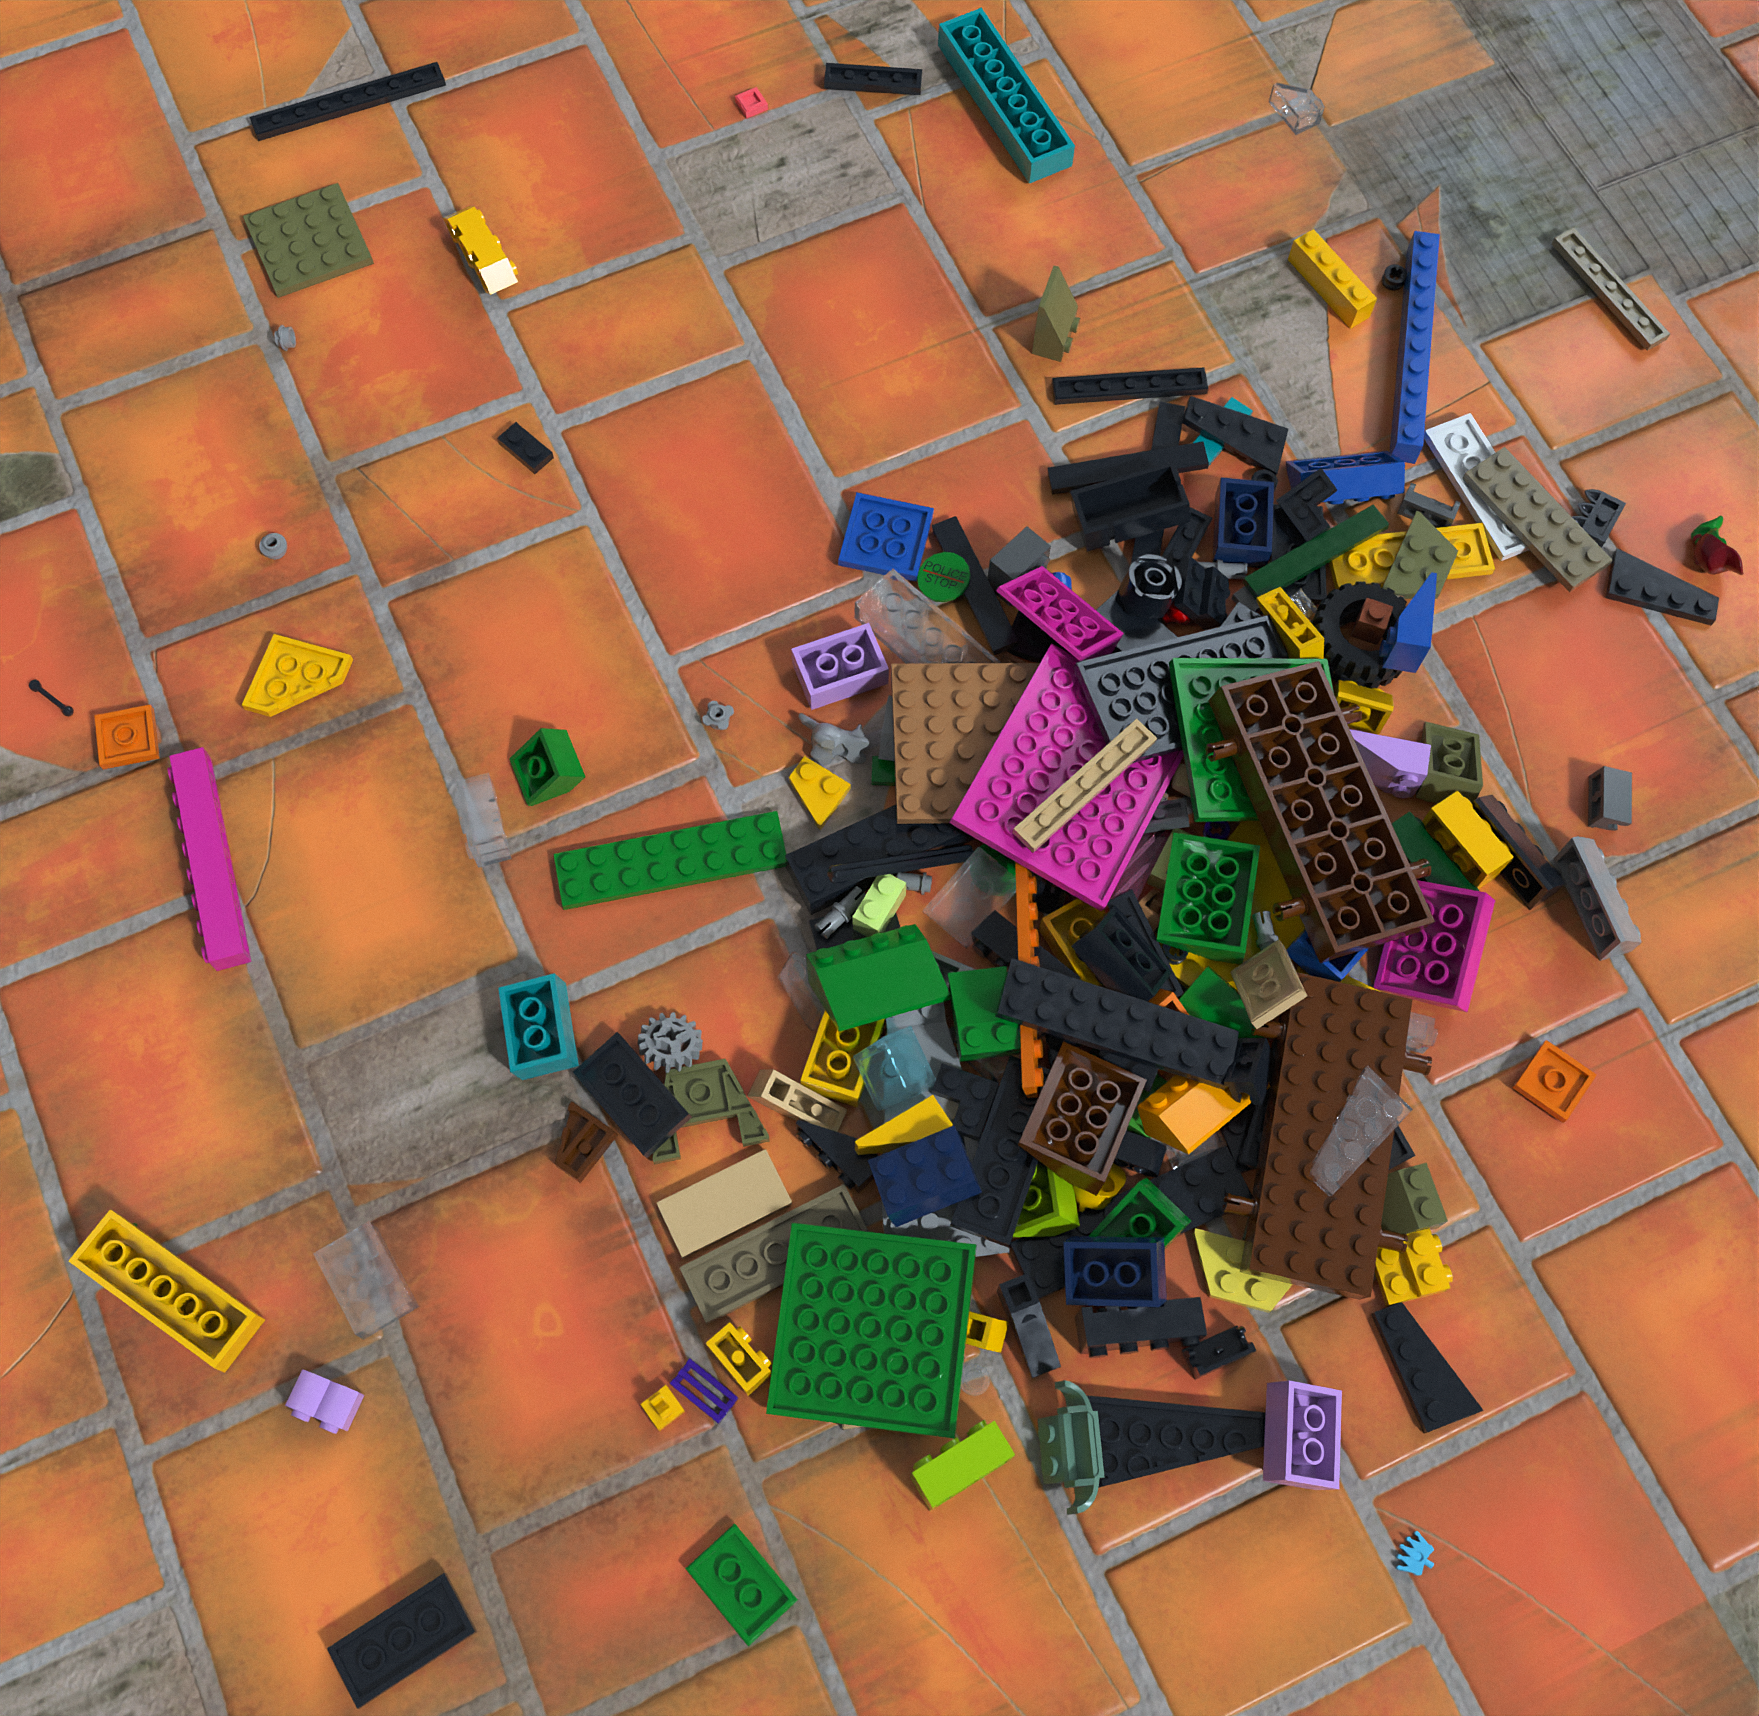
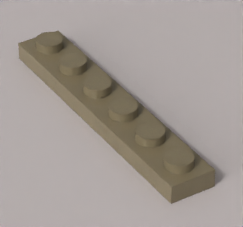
(1610, 289)

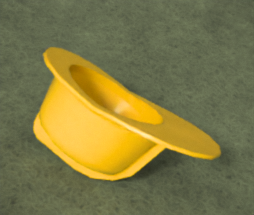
(1112, 1185)

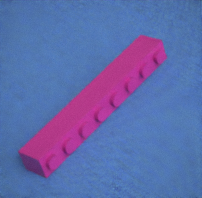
(209, 860)

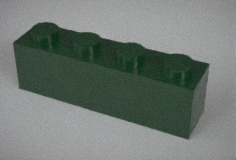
(1419, 844)

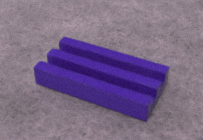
(683, 1374)

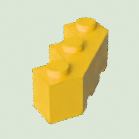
(481, 249)

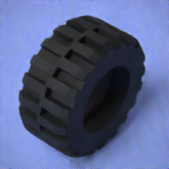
(1344, 659)

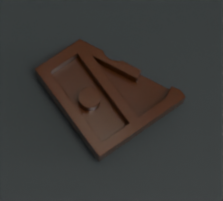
(582, 1143)

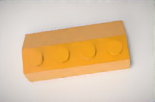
(1188, 1112)

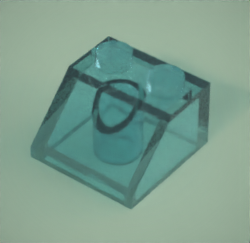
(894, 1069)

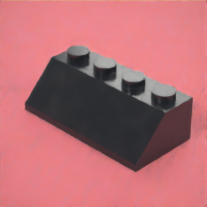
(1528, 871)

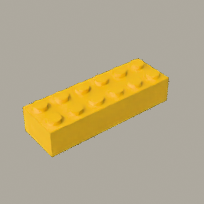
(167, 1291)

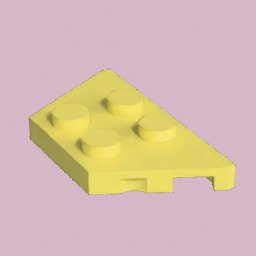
(1221, 1265)

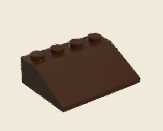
(1081, 1117)

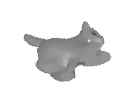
(833, 741)

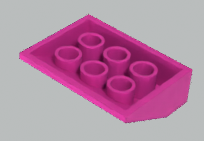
(1062, 614)
(1444, 957)

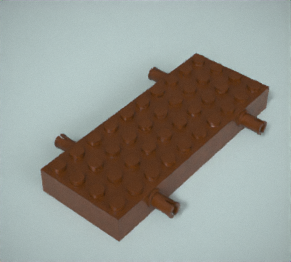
(1319, 811)
(1320, 1051)

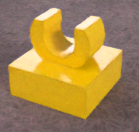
(662, 1407)

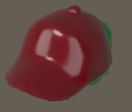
(1712, 551)

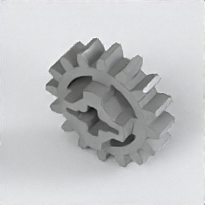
(667, 1042)

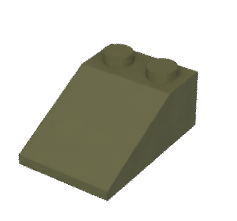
(1055, 319)
(1452, 764)

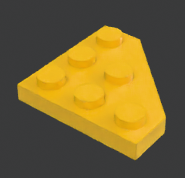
(292, 674)

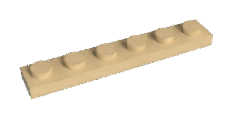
(1084, 785)

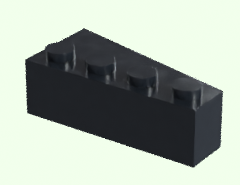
(998, 942)
(1140, 1326)

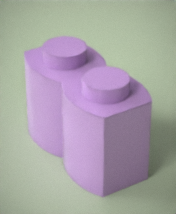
(324, 1401)

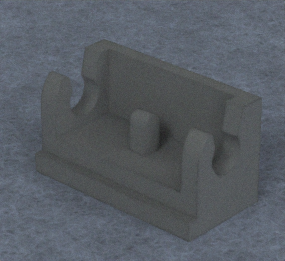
(1434, 511)
(1610, 798)

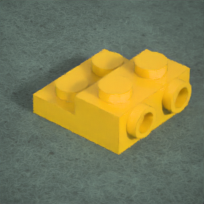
(1413, 1273)

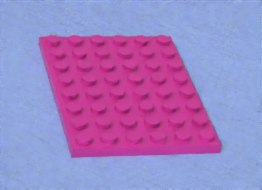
(1034, 755)

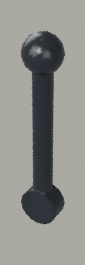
(36, 686)

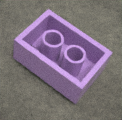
(840, 666)
(1302, 1435)

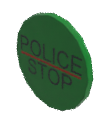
(943, 577)

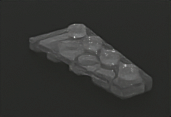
(1361, 1127)

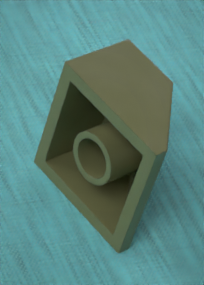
(1412, 1201)

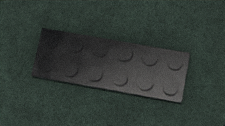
(1001, 1164)

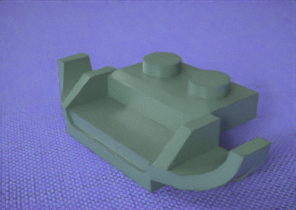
(1072, 1447)

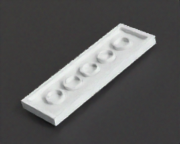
(1458, 448)

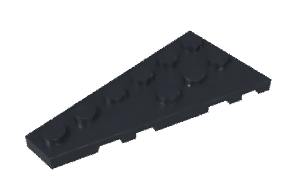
(1159, 1436)

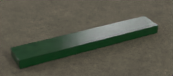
(1316, 552)

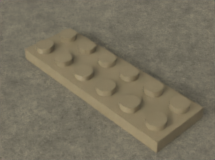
(1537, 519)
(758, 1259)

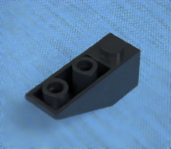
(838, 1152)
(1029, 1325)

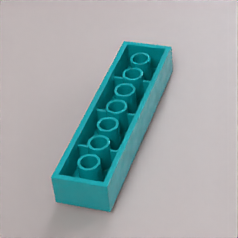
(1005, 95)

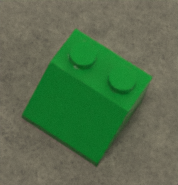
(547, 766)

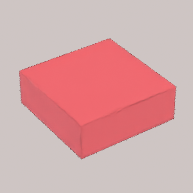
(751, 102)

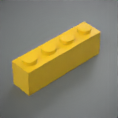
(1332, 279)

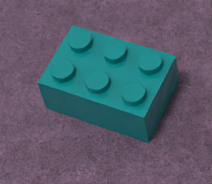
(538, 1027)

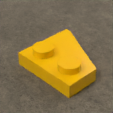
(818, 789)

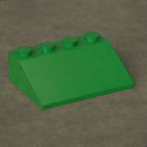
(1208, 897)
(876, 977)

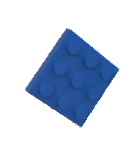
(886, 536)

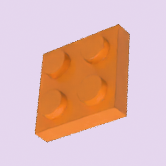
(126, 737)
(1554, 1081)

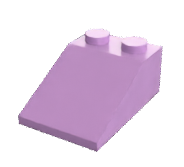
(1393, 763)

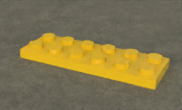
(1375, 557)

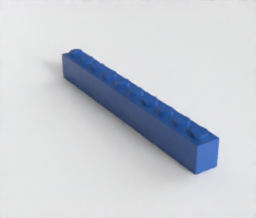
(1414, 347)

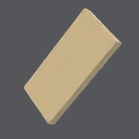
(724, 1203)

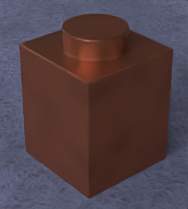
(1372, 621)

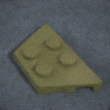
(1420, 553)

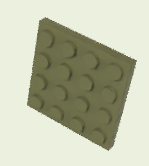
(308, 240)

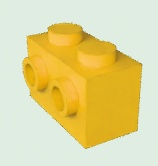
(739, 1359)

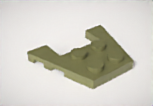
(709, 1095)

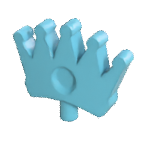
(1416, 1555)

